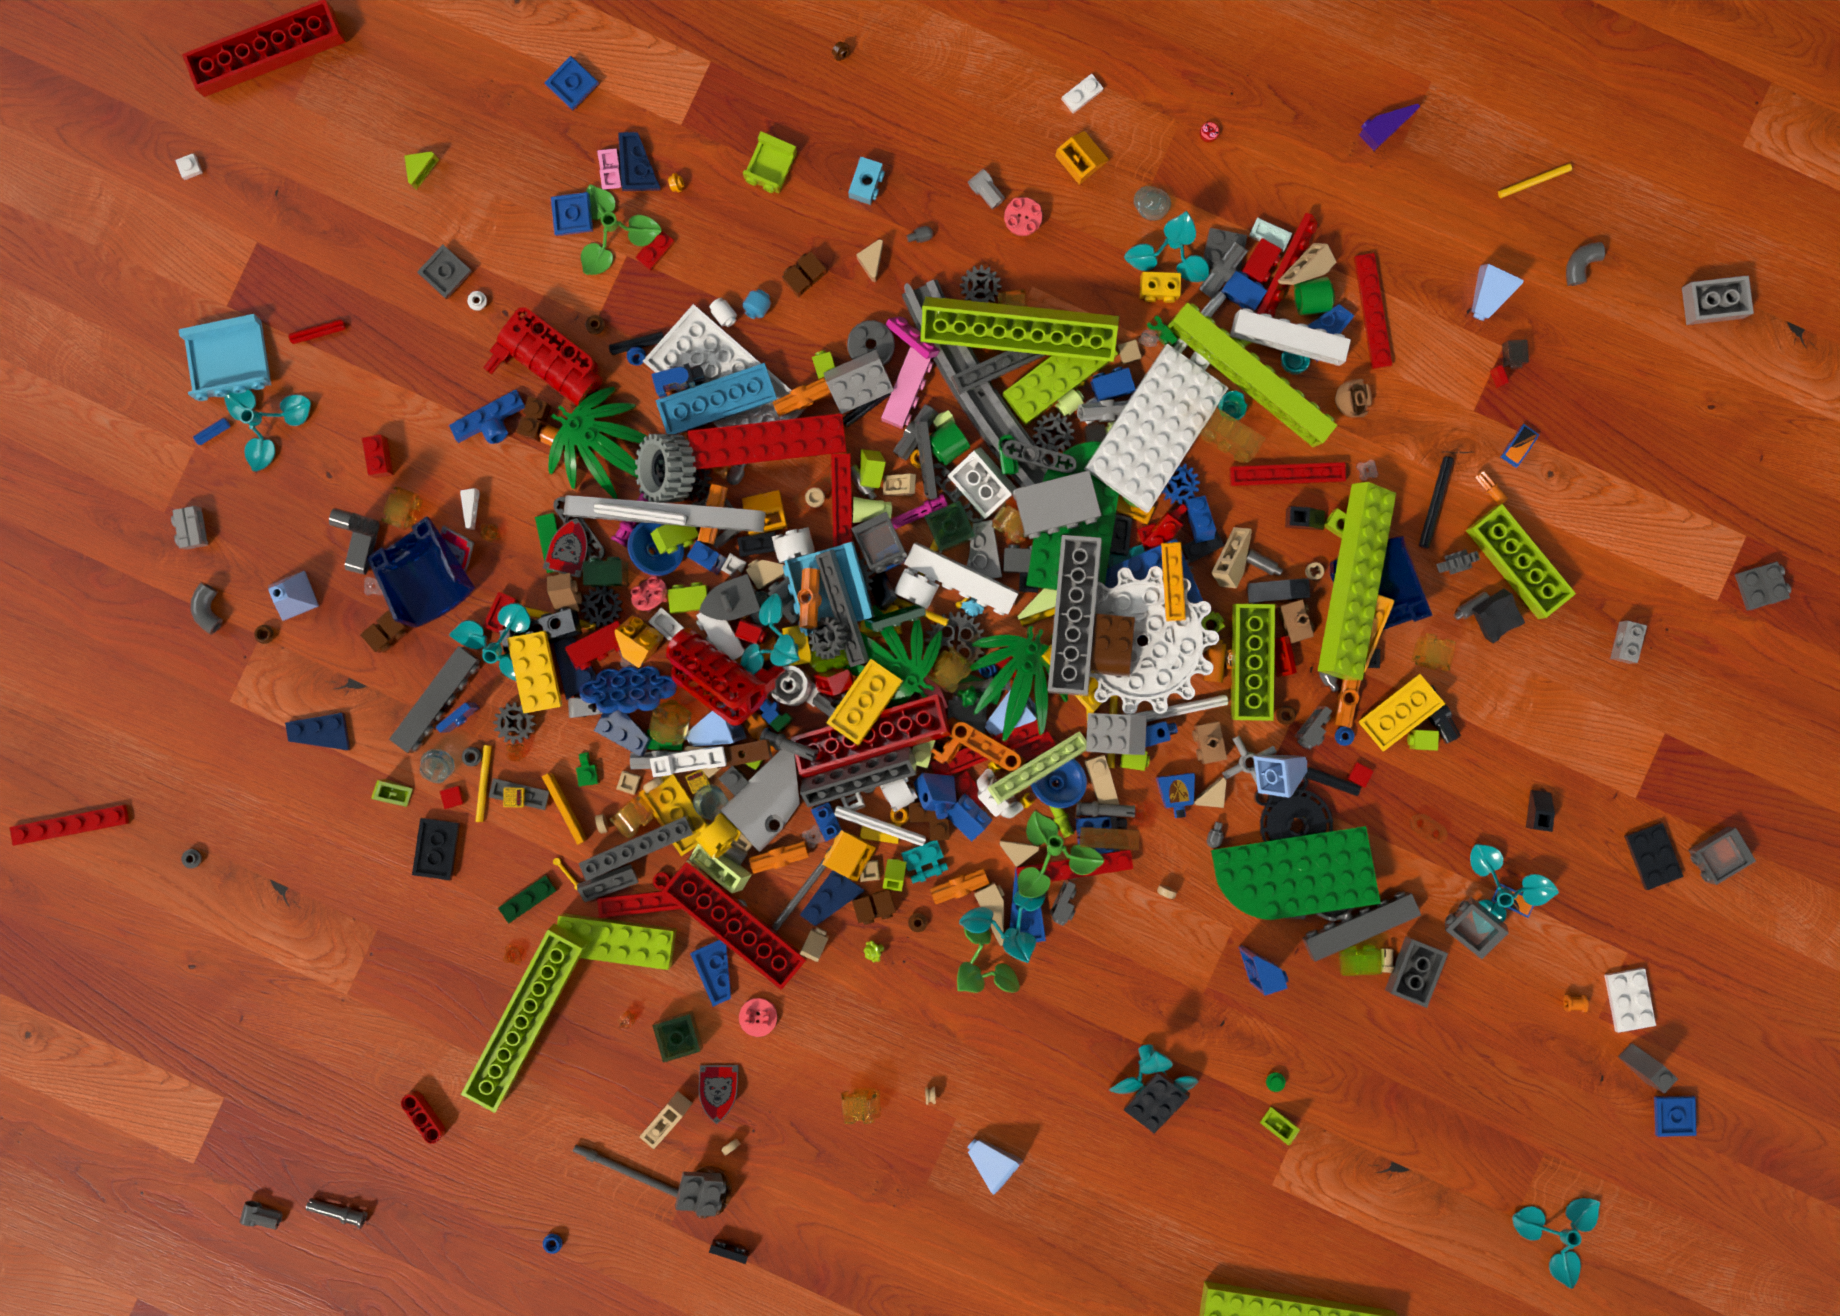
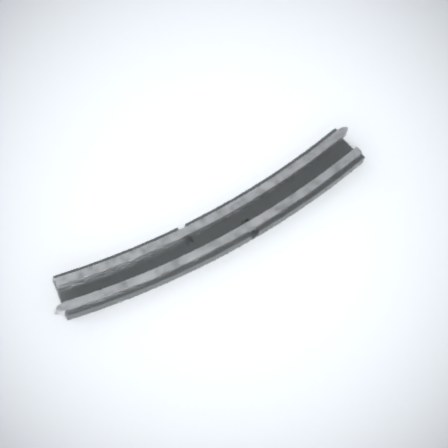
(982, 404)

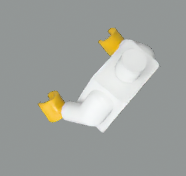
(1007, 808)

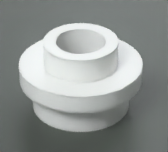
(482, 303)

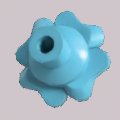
(972, 608)

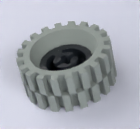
(665, 468)

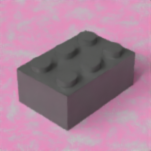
(1416, 972)

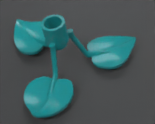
(1179, 232)
(261, 452)
(471, 635)
(785, 648)
(1536, 888)
(1015, 943)
(1151, 1062)
(1584, 1216)

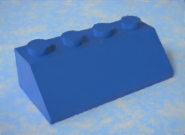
(1263, 973)

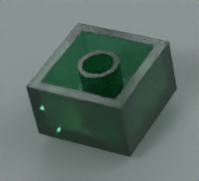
(950, 527)
(605, 573)
(677, 1036)

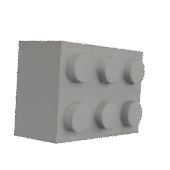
(1717, 300)
(858, 381)
(1116, 733)

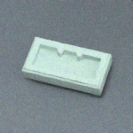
(1270, 233)

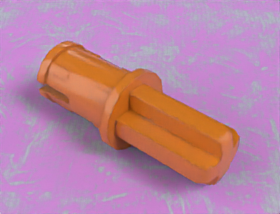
(1491, 487)

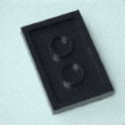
(436, 849)
(1653, 856)
(1156, 1101)

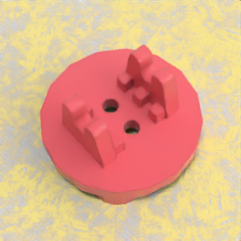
(1021, 225)
(649, 594)
(767, 1017)

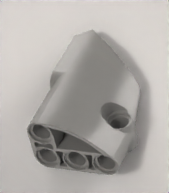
(767, 797)

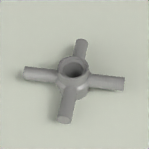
(1244, 755)

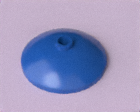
(653, 564)
(1070, 786)

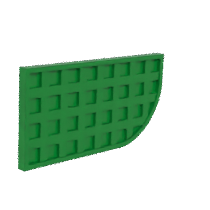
(1046, 549)
(1299, 874)

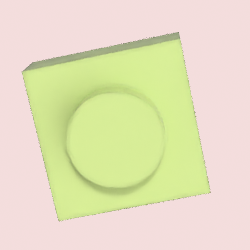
(943, 418)

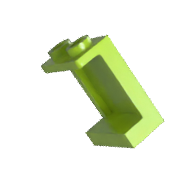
(770, 163)

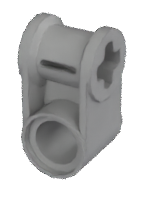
(579, 708)

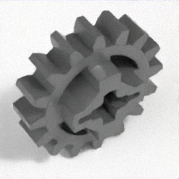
(975, 280)
(1061, 435)
(1458, 562)
(828, 638)
(520, 728)

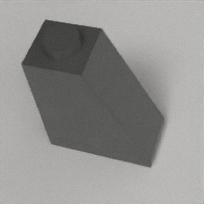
(1647, 1068)

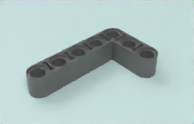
(362, 540)

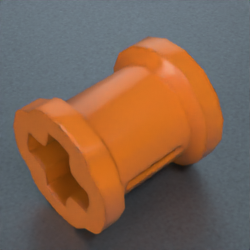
(1575, 1003)

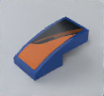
(1519, 446)
(1519, 904)

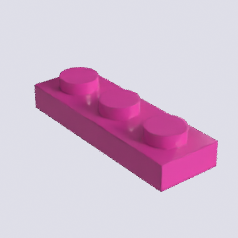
(912, 337)

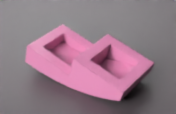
(609, 169)

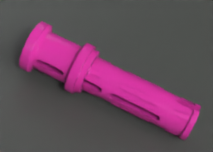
(929, 507)
(626, 528)

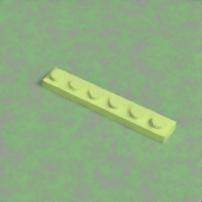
(1038, 768)

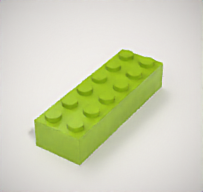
(1048, 384)
(1520, 562)
(1253, 662)
(622, 941)

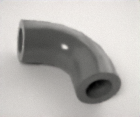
(1580, 259)
(201, 608)

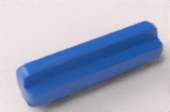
(211, 431)

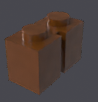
(812, 269)
(528, 425)
(384, 633)
(864, 908)

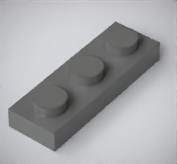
(533, 796)
(607, 883)

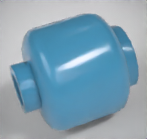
(756, 304)

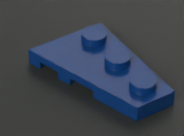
(1333, 321)
(713, 970)

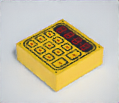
(697, 780)
(513, 797)

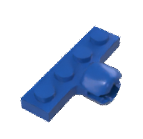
(489, 419)

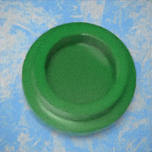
(1275, 1082)

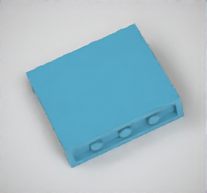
(226, 357)
(851, 574)

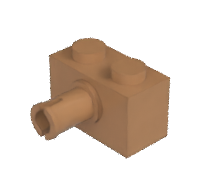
(564, 592)
(1296, 621)
(1209, 742)

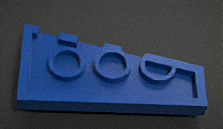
(1030, 920)

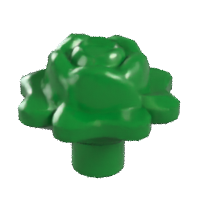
(968, 696)

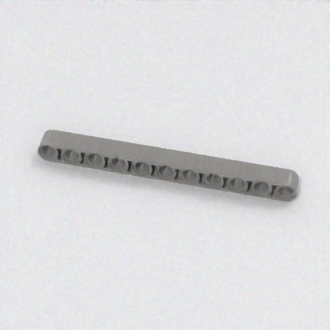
(696, 515)

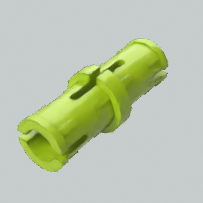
(1061, 819)

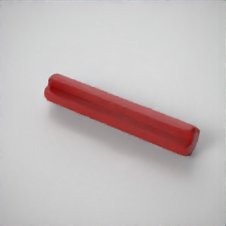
(317, 331)

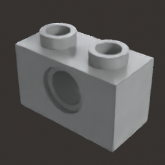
(1628, 642)

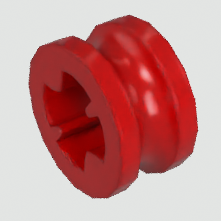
(661, 874)

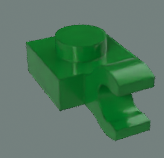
(1164, 332)
(586, 773)

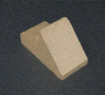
(899, 485)

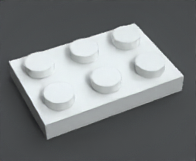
(1630, 1000)

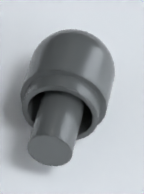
(921, 234)
(736, 474)
(1330, 681)
(1215, 836)

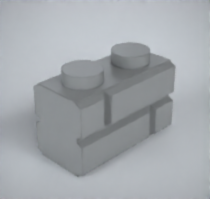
(189, 527)

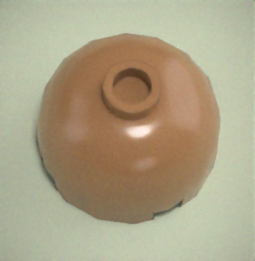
(1353, 398)

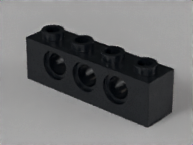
(569, 626)

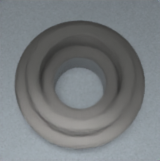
(465, 756)
(197, 858)

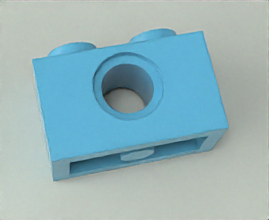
(866, 169)

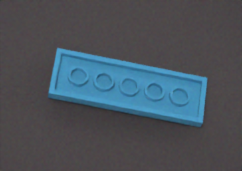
(716, 400)

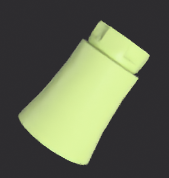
(867, 509)

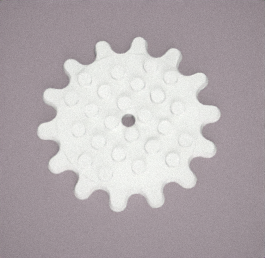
(1172, 646)

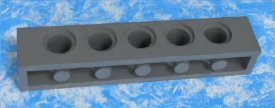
(858, 776)
(637, 847)

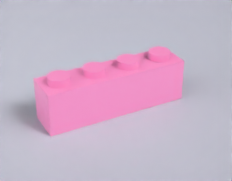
(906, 389)

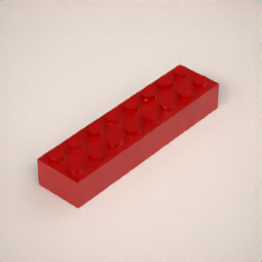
(263, 48)
(767, 441)
(893, 730)
(734, 924)

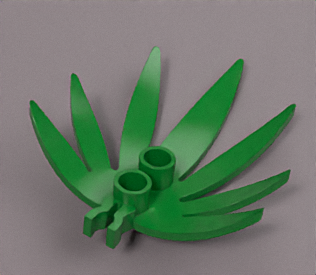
(584, 432)
(1027, 662)
(910, 671)

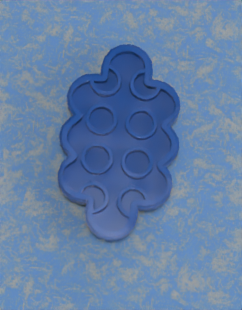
(628, 689)

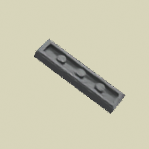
(926, 459)

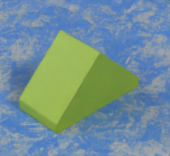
(419, 166)
(871, 468)
(391, 792)
(1280, 1126)

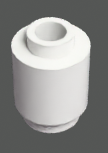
(723, 312)

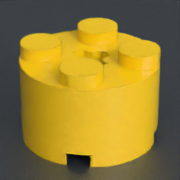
(718, 836)

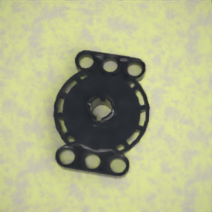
(1285, 809)

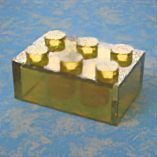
(1231, 436)

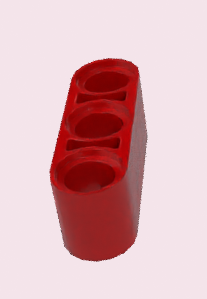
(423, 1127)

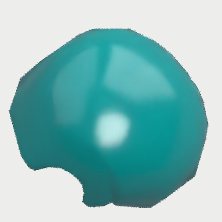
(1294, 363)
(1233, 404)

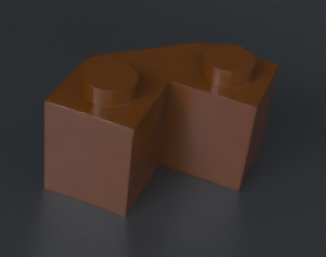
(938, 827)

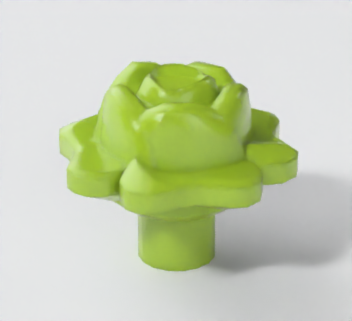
(872, 951)

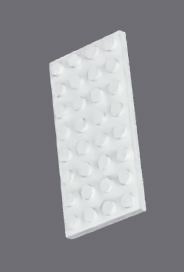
(702, 342)
(1156, 428)

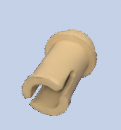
(1387, 960)

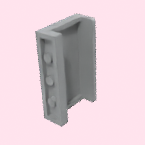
(1057, 504)

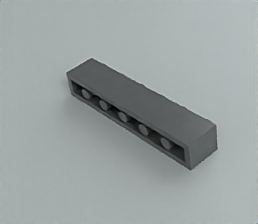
(435, 699)
(1361, 926)

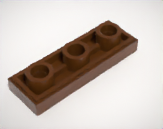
(753, 752)

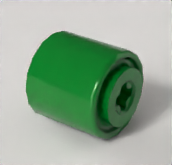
(1314, 296)
(948, 443)

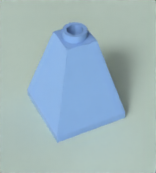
(1492, 290)
(293, 595)
(996, 721)
(715, 731)
(1279, 773)
(993, 1163)

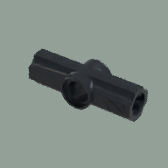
(1444, 723)

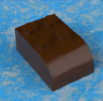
(1112, 645)

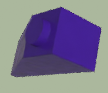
(1384, 125)

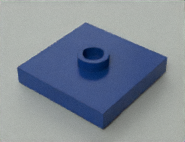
(571, 83)
(571, 214)
(457, 718)
(1675, 1116)

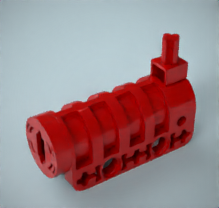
(545, 357)
(719, 676)

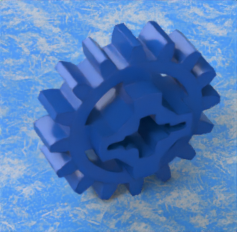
(1186, 486)

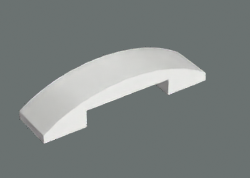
(687, 761)

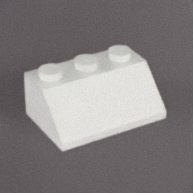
(982, 482)

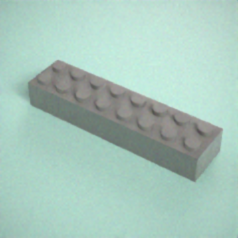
(1074, 615)

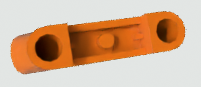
(985, 745)

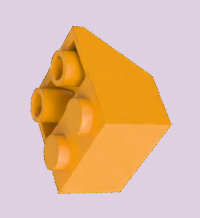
(1081, 157)
(772, 505)
(637, 640)
(848, 855)

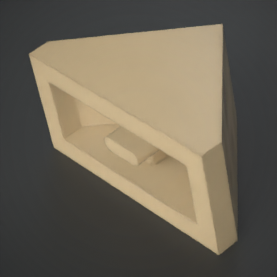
(870, 259)
(1213, 795)
(1018, 851)

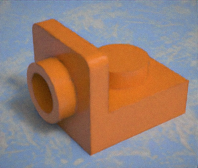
(950, 750)

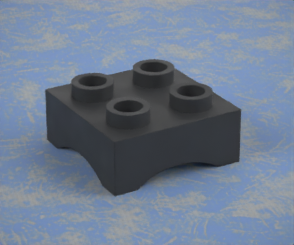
(1497, 615)

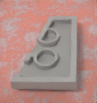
(984, 551)

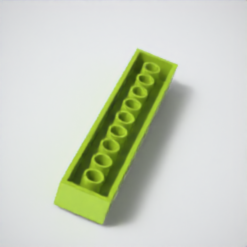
(1019, 328)
(1251, 375)
(1357, 581)
(524, 1017)
(1241, 1301)

